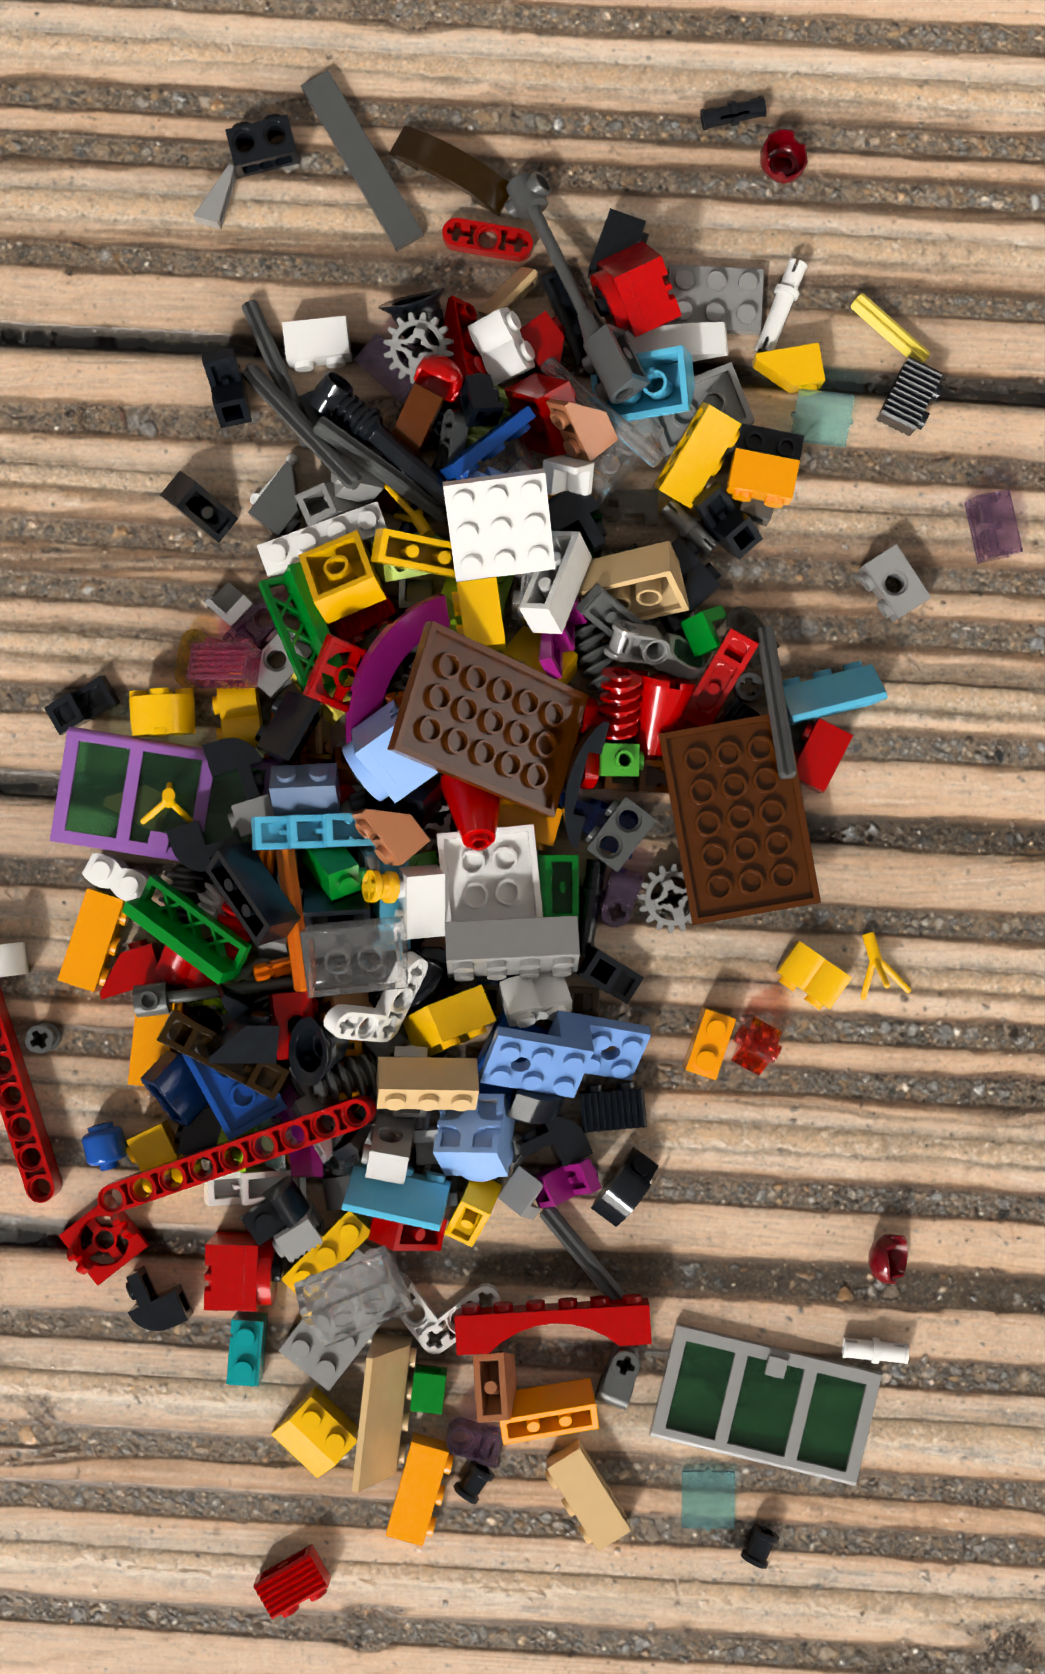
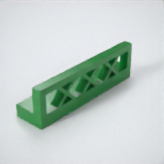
(309, 618)
(184, 940)

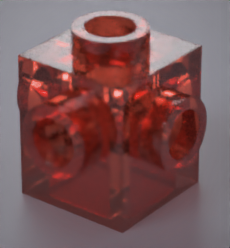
(761, 1041)

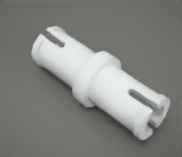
(875, 1350)

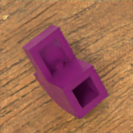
(565, 1182)

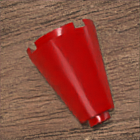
(660, 710)
(473, 812)

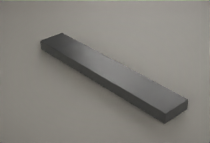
(362, 160)

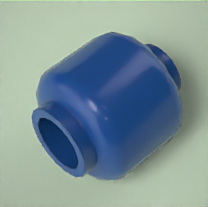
(104, 1145)

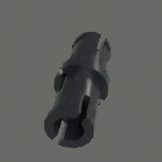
(733, 112)

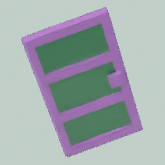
(119, 778)

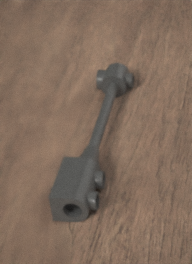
(606, 346)
(158, 998)

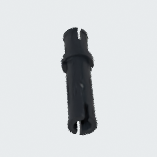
(590, 903)

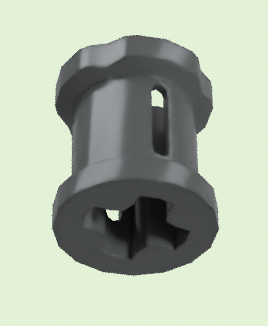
(35, 1033)

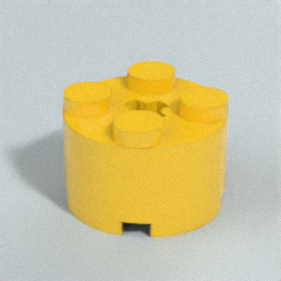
(162, 712)

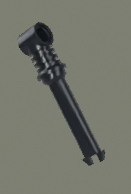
(335, 399)

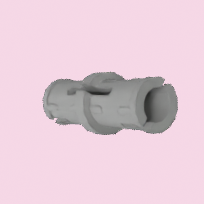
(689, 527)

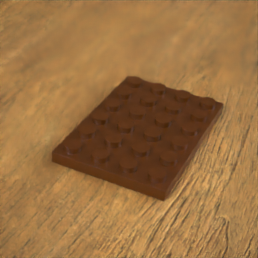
(488, 720)
(737, 821)

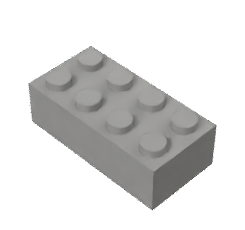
(512, 947)
(327, 1363)

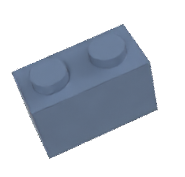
(305, 789)

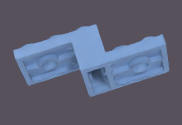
(563, 1056)

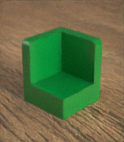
(701, 632)
(428, 1389)

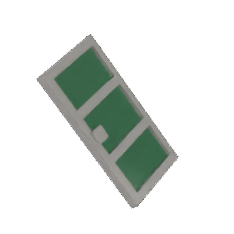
(765, 1404)

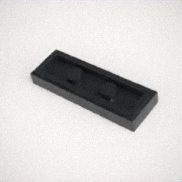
(565, 312)

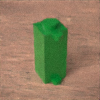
(333, 870)

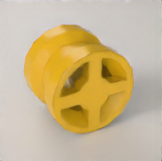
(380, 886)

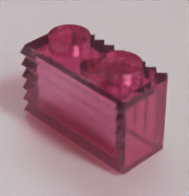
(224, 663)

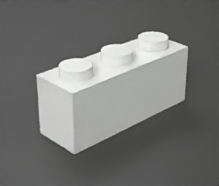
(554, 591)

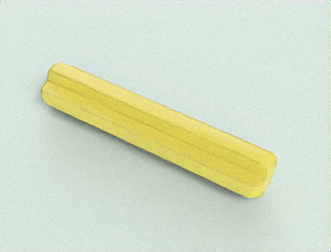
(889, 328)

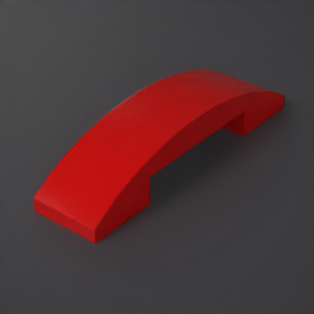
(718, 680)

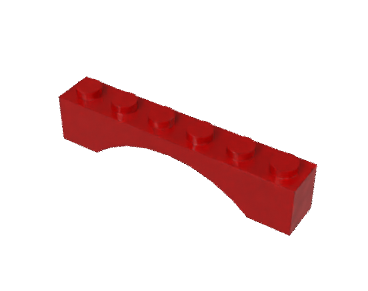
(484, 1328)

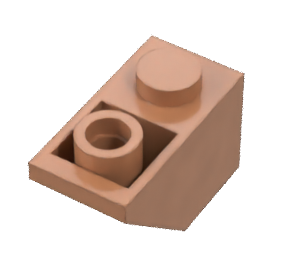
(583, 429)
(393, 834)

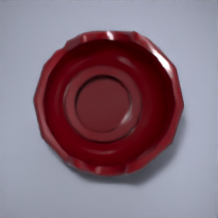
(783, 156)
(888, 1257)

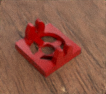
(314, 688)
(122, 1225)

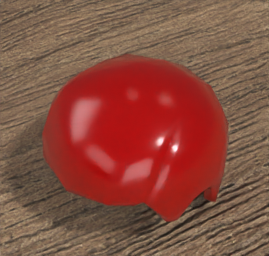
(440, 376)

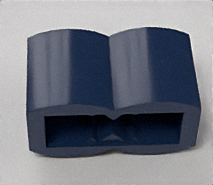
(175, 1088)

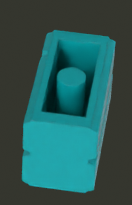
(247, 1348)

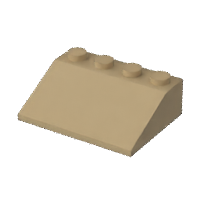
(382, 1410)

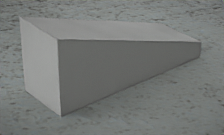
(215, 205)

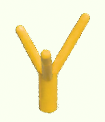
(415, 517)
(168, 801)
(877, 961)

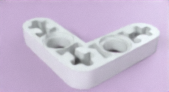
(387, 1016)
(432, 1322)

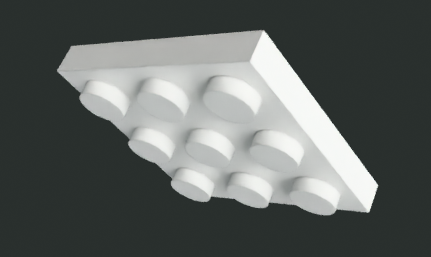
(499, 525)
(494, 880)

